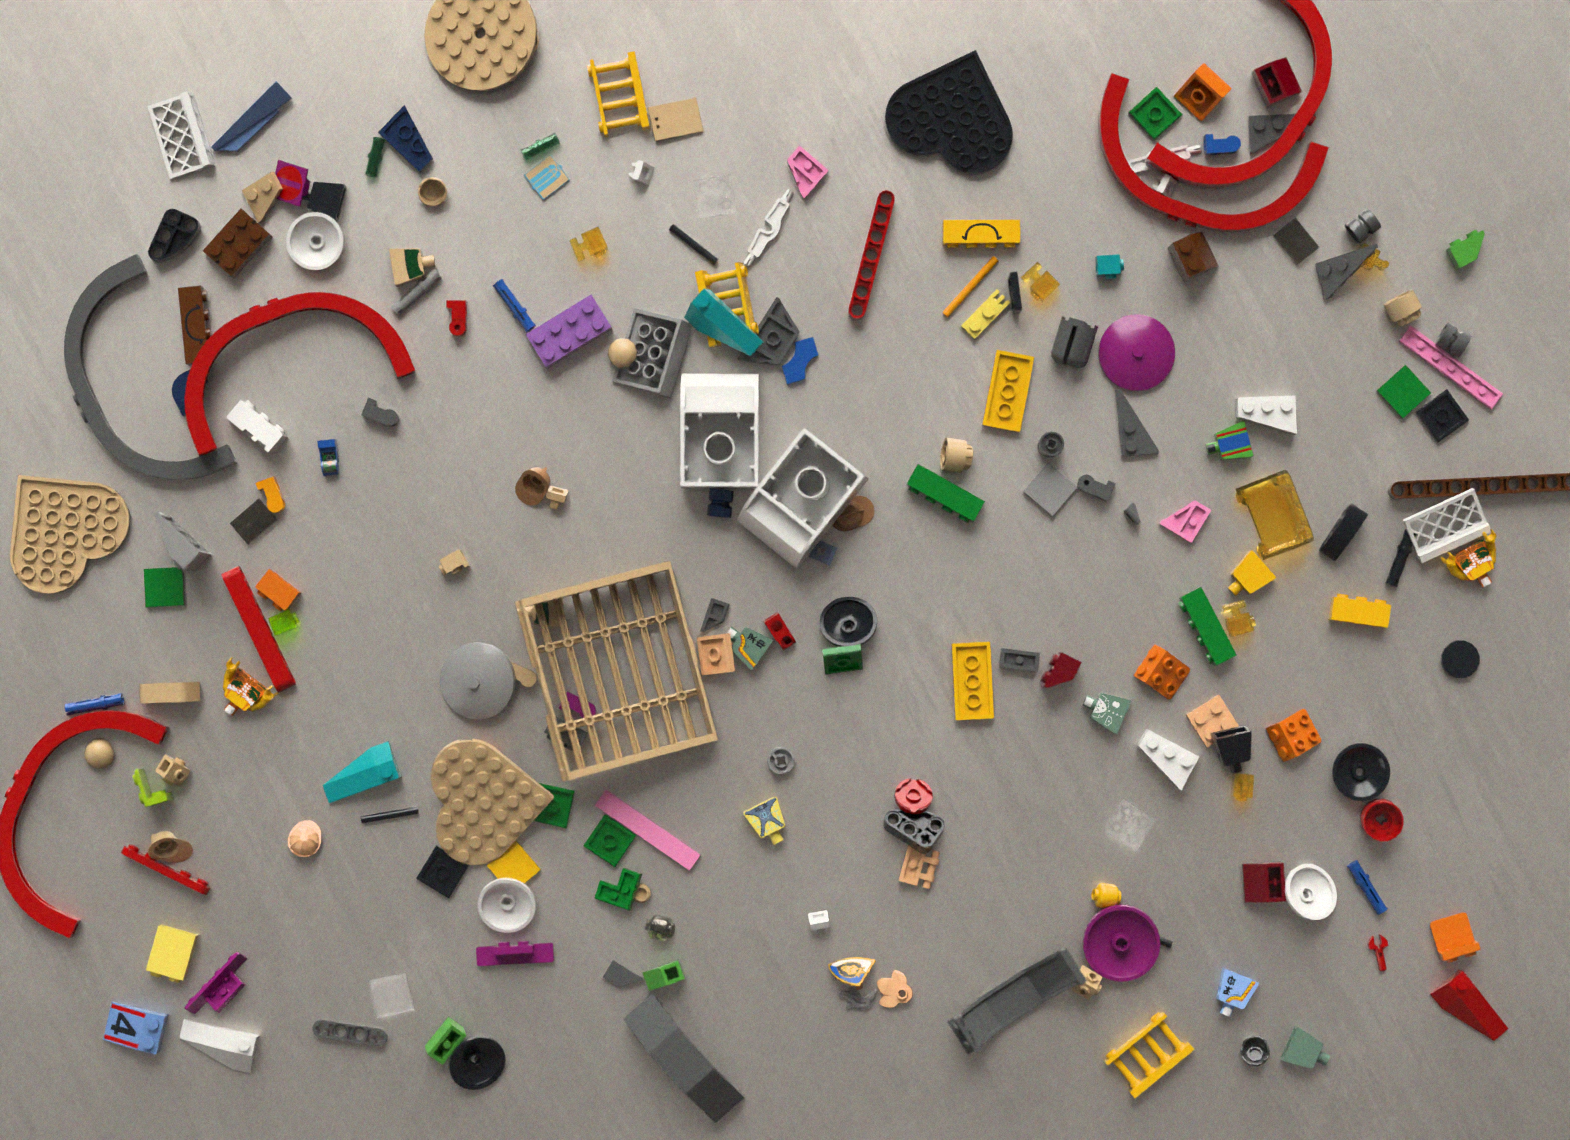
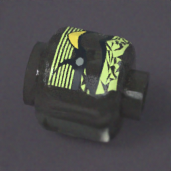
(660, 927)

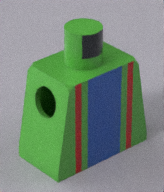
(1231, 443)

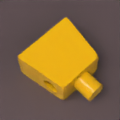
(1250, 575)

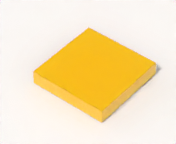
(514, 864)

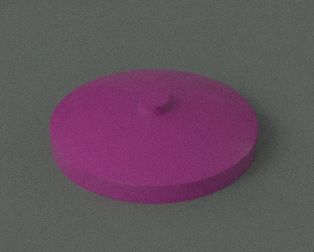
(1136, 352)
(1121, 943)

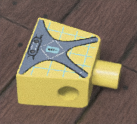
(767, 819)

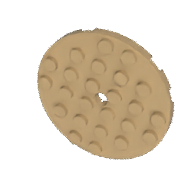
(485, 61)

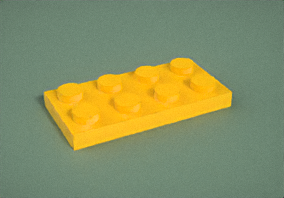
(1008, 391)
(972, 681)

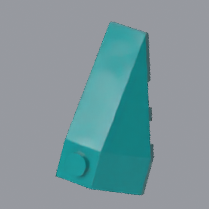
(715, 319)
(367, 771)

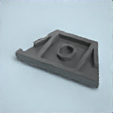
(777, 334)

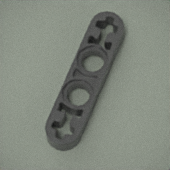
(350, 1029)

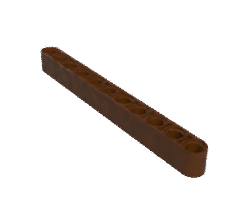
(1483, 486)

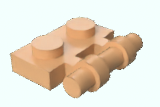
(913, 864)

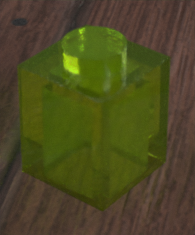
(284, 622)

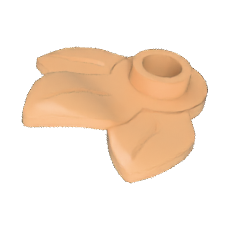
(891, 990)

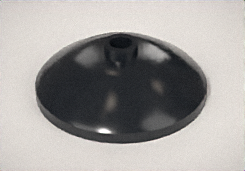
(844, 614)
(1374, 772)
(482, 1069)

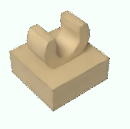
(556, 495)

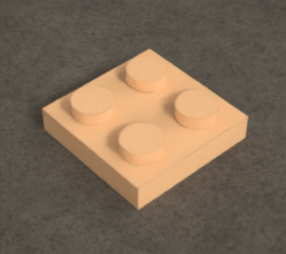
(715, 654)
(1210, 718)

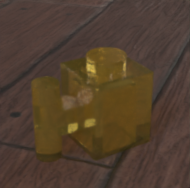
(592, 242)
(1374, 260)
(1042, 285)
(1238, 623)
(1242, 786)

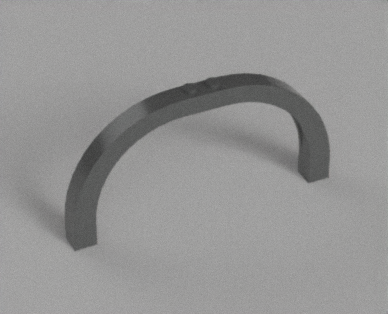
(79, 319)

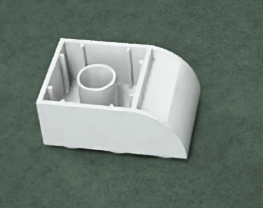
(719, 431)
(801, 498)

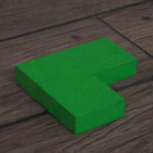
(621, 894)

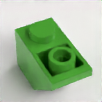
(1465, 251)
(664, 975)

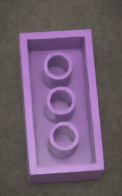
(569, 331)

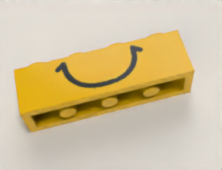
(981, 233)

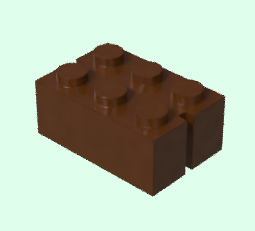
(237, 243)

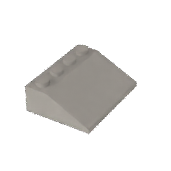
(659, 354)
(181, 546)

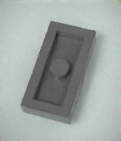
(1019, 660)

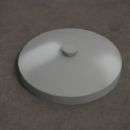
(477, 680)

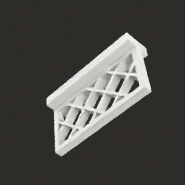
(195, 127)
(1454, 539)

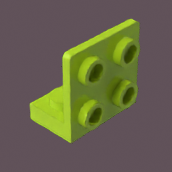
(146, 796)

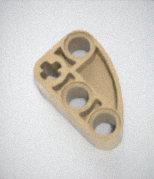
(169, 692)

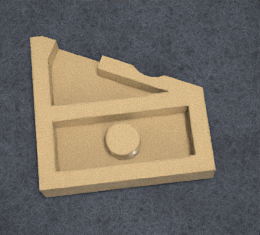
(262, 195)

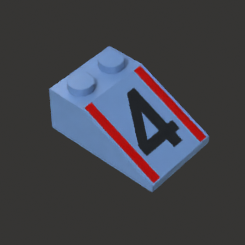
(135, 1027)

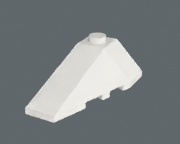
(225, 1045)

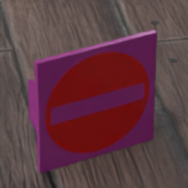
(293, 181)

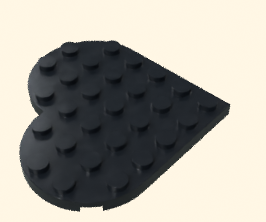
(952, 114)

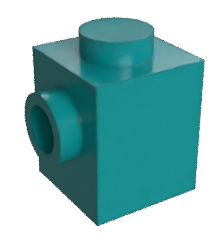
(1109, 266)

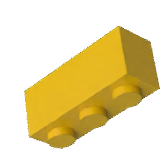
(1359, 611)

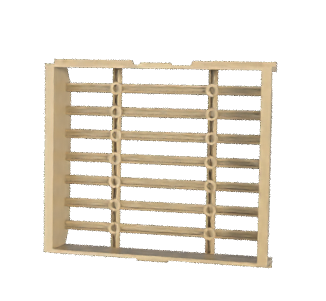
(605, 633)

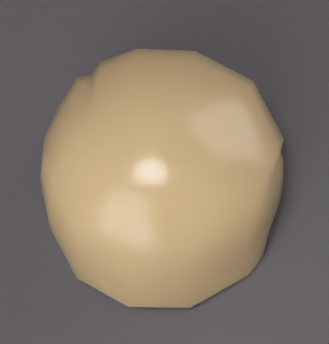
(432, 191)
(622, 353)
(99, 753)

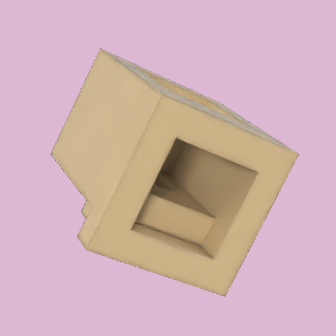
(453, 562)

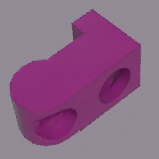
(574, 704)

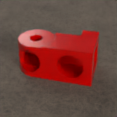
(459, 316)
(779, 631)

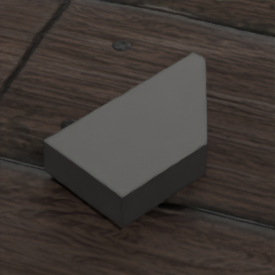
(715, 614)
(621, 975)

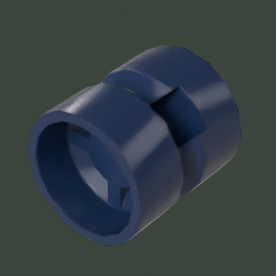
(720, 503)

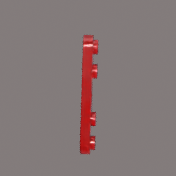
(182, 877)

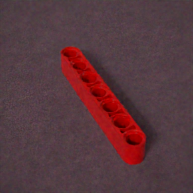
(874, 246)
(258, 629)

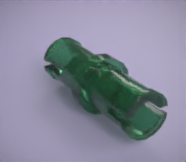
(540, 146)
(374, 157)

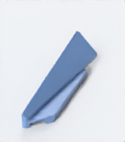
(253, 119)

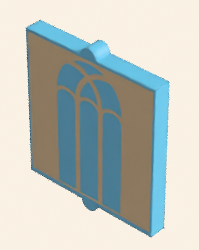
(546, 177)

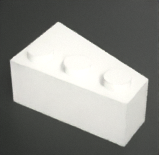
(1269, 411)
(257, 426)
(1170, 758)

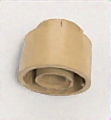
(1404, 308)
(955, 455)

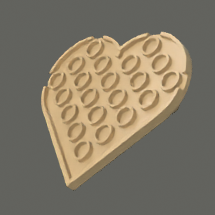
(61, 527)
(484, 801)

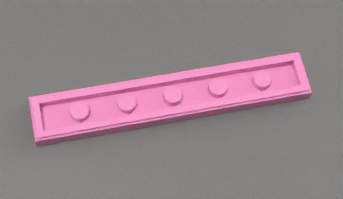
(1450, 367)
(647, 829)

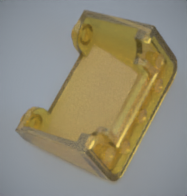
(1276, 514)

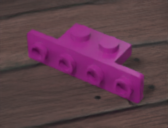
(514, 954)
(220, 987)

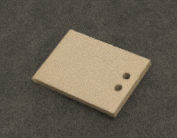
(675, 119)

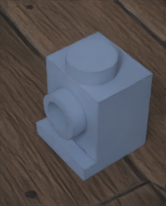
(829, 553)

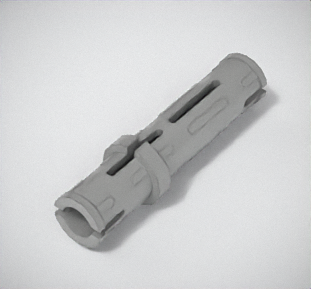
(419, 289)

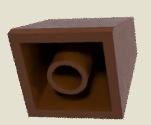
(1192, 256)

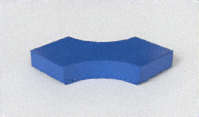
(795, 368)

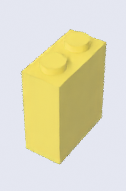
(171, 953)

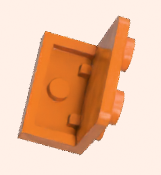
(1162, 671)
(1294, 735)
(1454, 937)

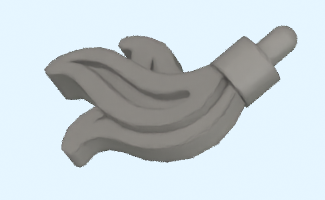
(856, 1000)

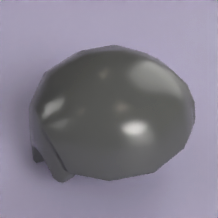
(1255, 1051)

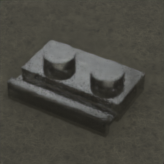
(1296, 241)
(253, 521)

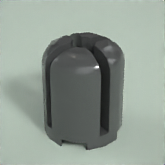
(1073, 342)

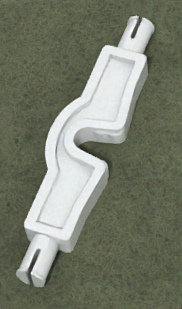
(1184, 152)
(762, 236)

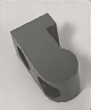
(385, 417)
(1099, 490)

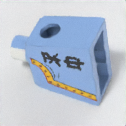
(1234, 991)

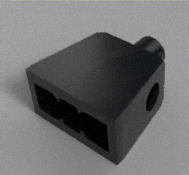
(326, 198)
(1233, 746)

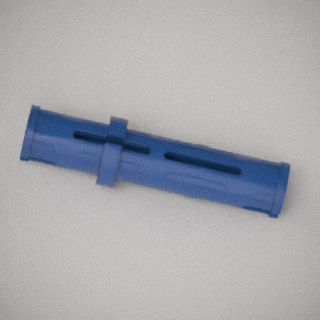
(527, 324)
(102, 702)
(1363, 881)

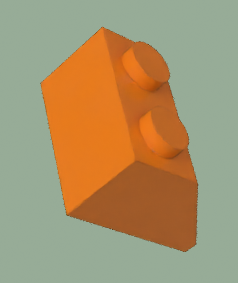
(1202, 92)

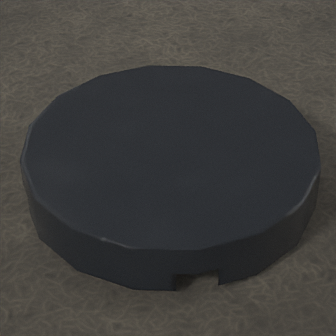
(1460, 659)

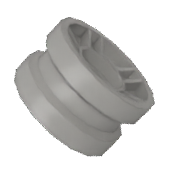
(788, 760)

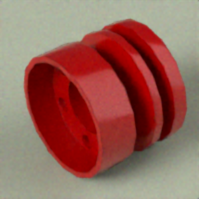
(1387, 829)

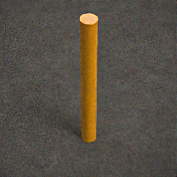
(970, 286)

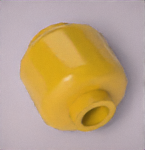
(1106, 895)

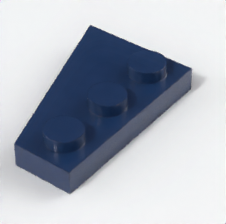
(406, 139)

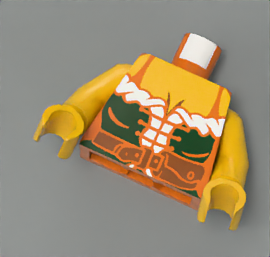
(1474, 560)
(244, 690)

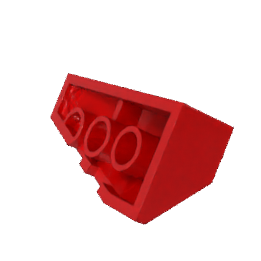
(1464, 1001)

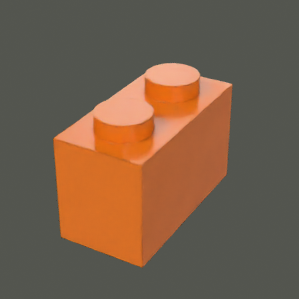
(278, 590)

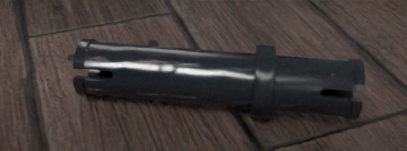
(1400, 560)

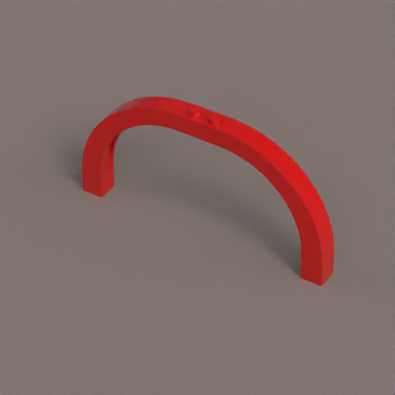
(1218, 177)
(1177, 210)
(266, 314)
(17, 795)

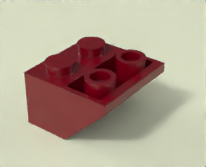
(1276, 81)
(1062, 669)
(1264, 882)

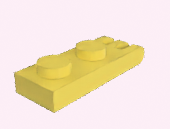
(984, 315)

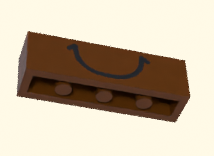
(193, 320)

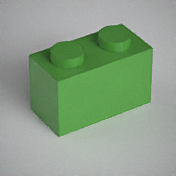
(445, 1040)

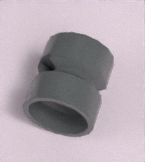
(1362, 226)
(1458, 344)
(1050, 444)

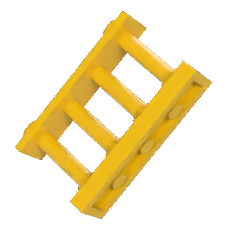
(632, 82)
(704, 280)
(1152, 1074)

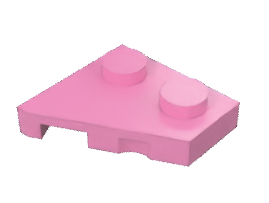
(806, 170)
(1187, 520)

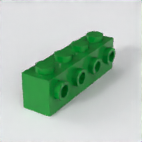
(945, 493)
(1207, 626)

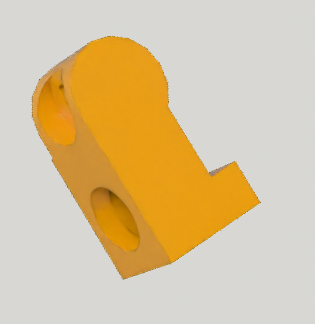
(274, 497)

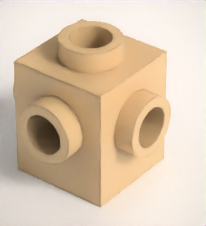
(172, 770)
(1090, 987)

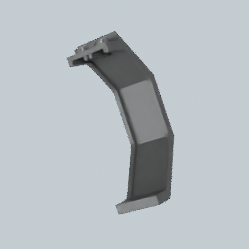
(1015, 998)
(682, 1059)

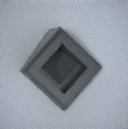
(1132, 513)

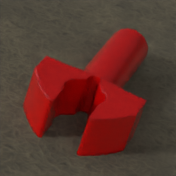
(1379, 951)

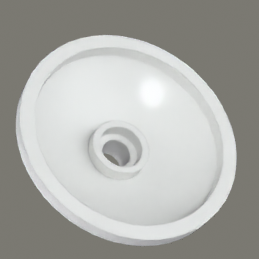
(301, 241)
(1318, 891)
(504, 915)

